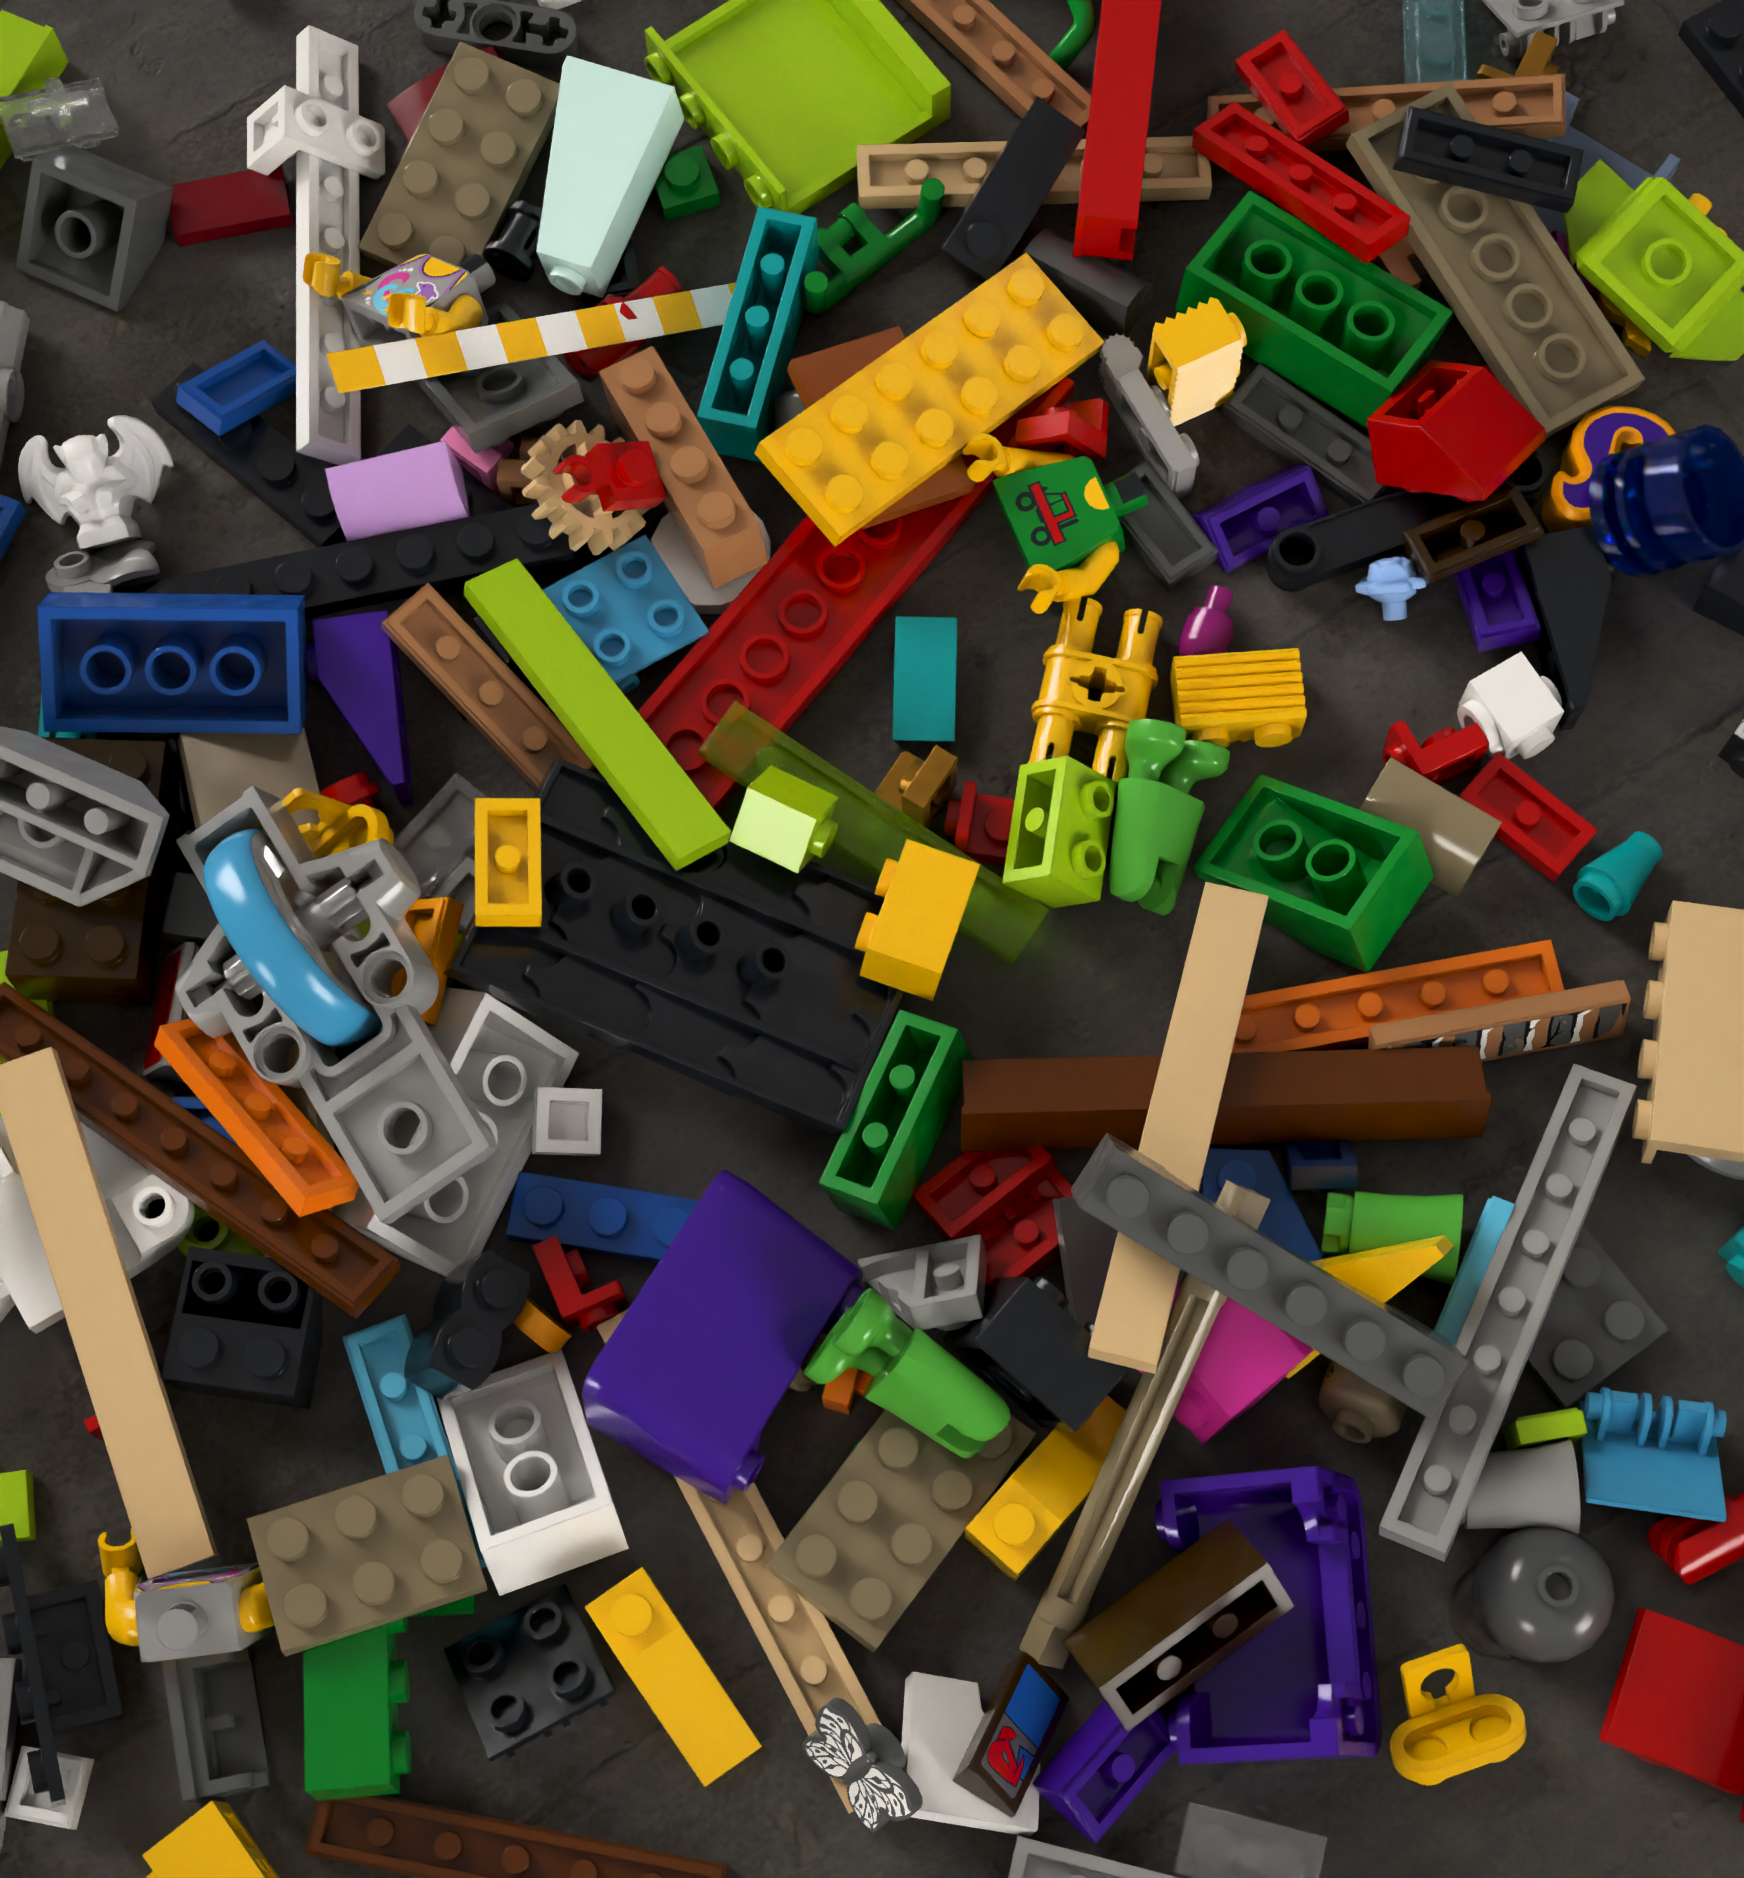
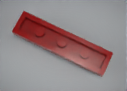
(1301, 182)

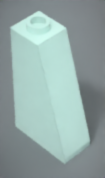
(601, 170)

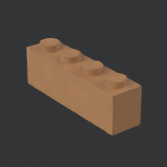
(695, 480)

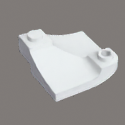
(127, 1194)

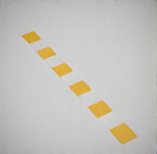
(528, 339)

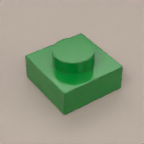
(686, 184)

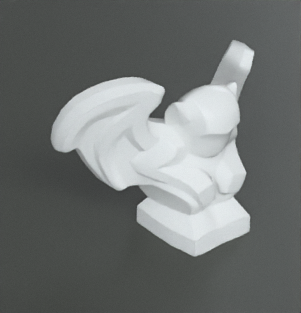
(94, 486)

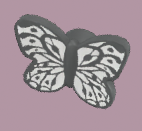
(867, 1761)

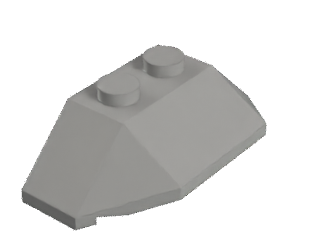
(73, 821)

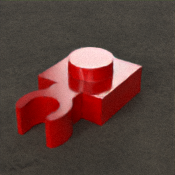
(619, 473)

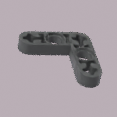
(472, 16)

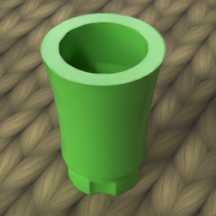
(1388, 1220)

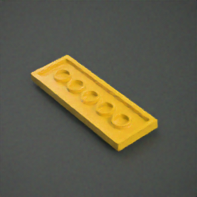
(928, 399)

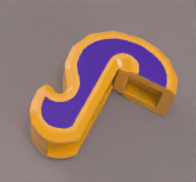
(1594, 437)

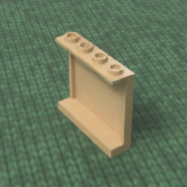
(1697, 1036)

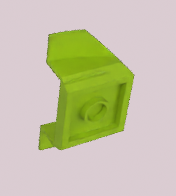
(1659, 264)

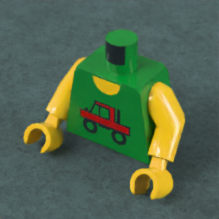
(1058, 516)

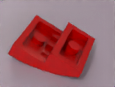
(1004, 1200)
(1680, 1701)

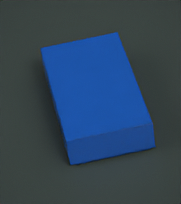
(239, 387)

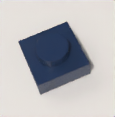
(1320, 1165)

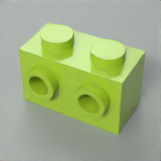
(1059, 832)

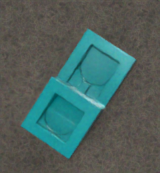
(924, 678)

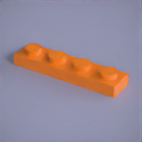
(258, 1118)

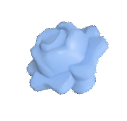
(1391, 583)

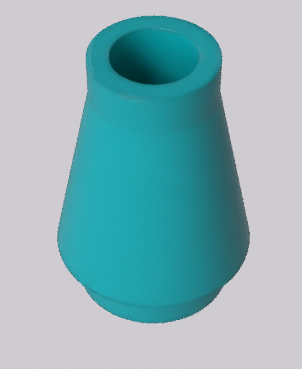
(1615, 879)

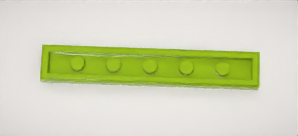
(597, 714)

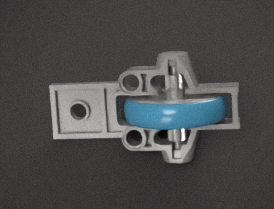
(324, 985)

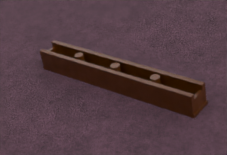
(1262, 1100)

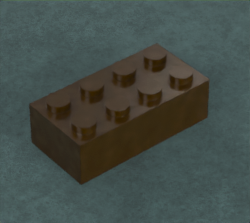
(112, 944)

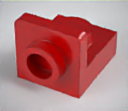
(1068, 429)
(1442, 755)
(980, 824)
(566, 1278)

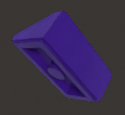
(1252, 517)
(1104, 1769)

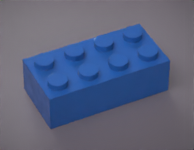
(173, 663)

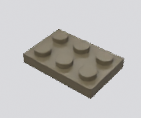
(366, 1555)

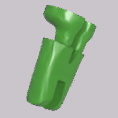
(1155, 813)
(911, 1376)

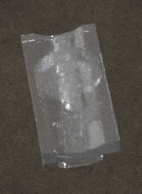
(57, 117)

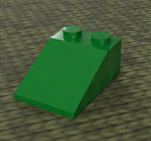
(1329, 869)

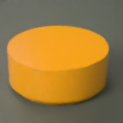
(542, 1327)

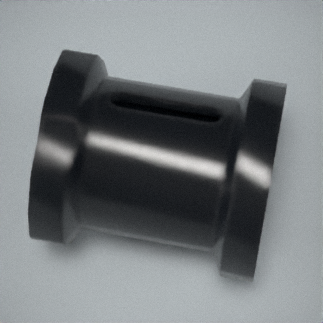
(517, 243)

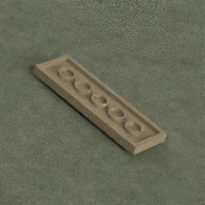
(1503, 281)

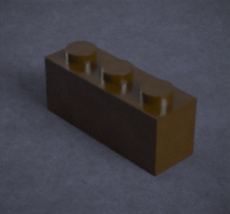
(1178, 1624)

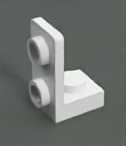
(305, 123)

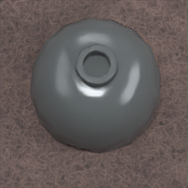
(1543, 1594)

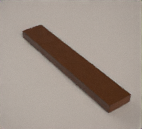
(459, 1844)

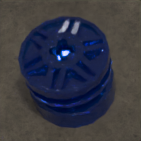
(1669, 501)

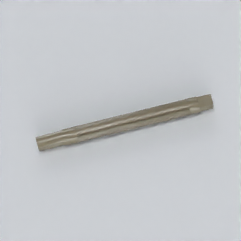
(1131, 1454)

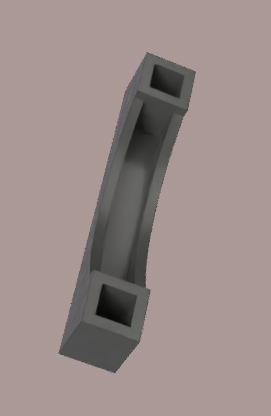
(1268, 1278)

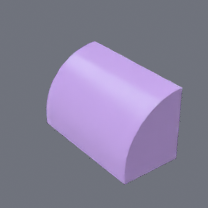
(398, 491)

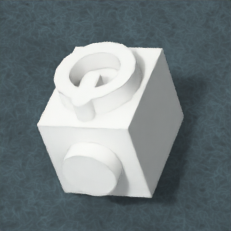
(1512, 708)

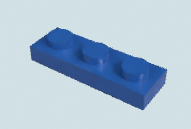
(596, 1217)

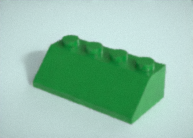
(1314, 308)

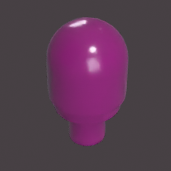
(1208, 627)

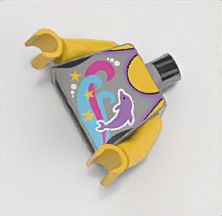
(408, 300)
(182, 1611)

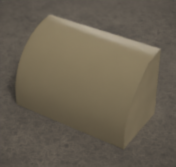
(1449, 827)

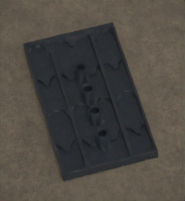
(700, 968)

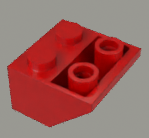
(1451, 433)

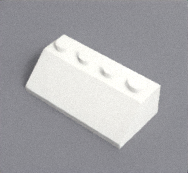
(499, 1065)

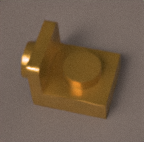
(919, 785)

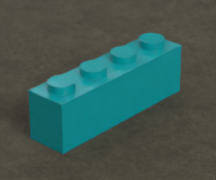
(759, 332)

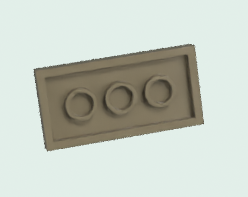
(463, 161)
(889, 1523)

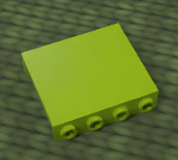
(797, 89)

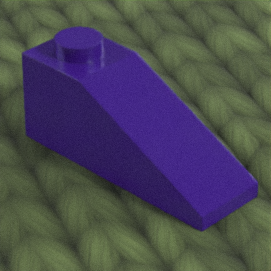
(364, 685)

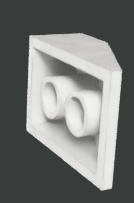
(531, 1474)

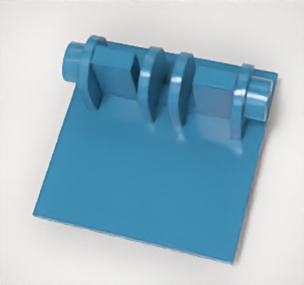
(627, 611)
(1653, 1457)

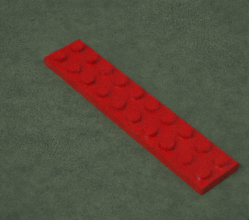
(805, 620)

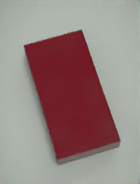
(230, 206)

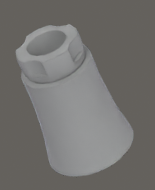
(1527, 1489)

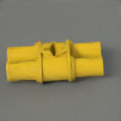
(1074, 670)

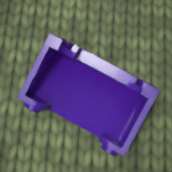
(718, 1338)
(1310, 1675)

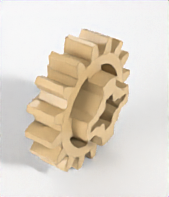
(581, 520)

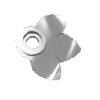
(104, 569)

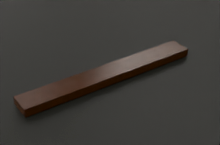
(199, 1161)

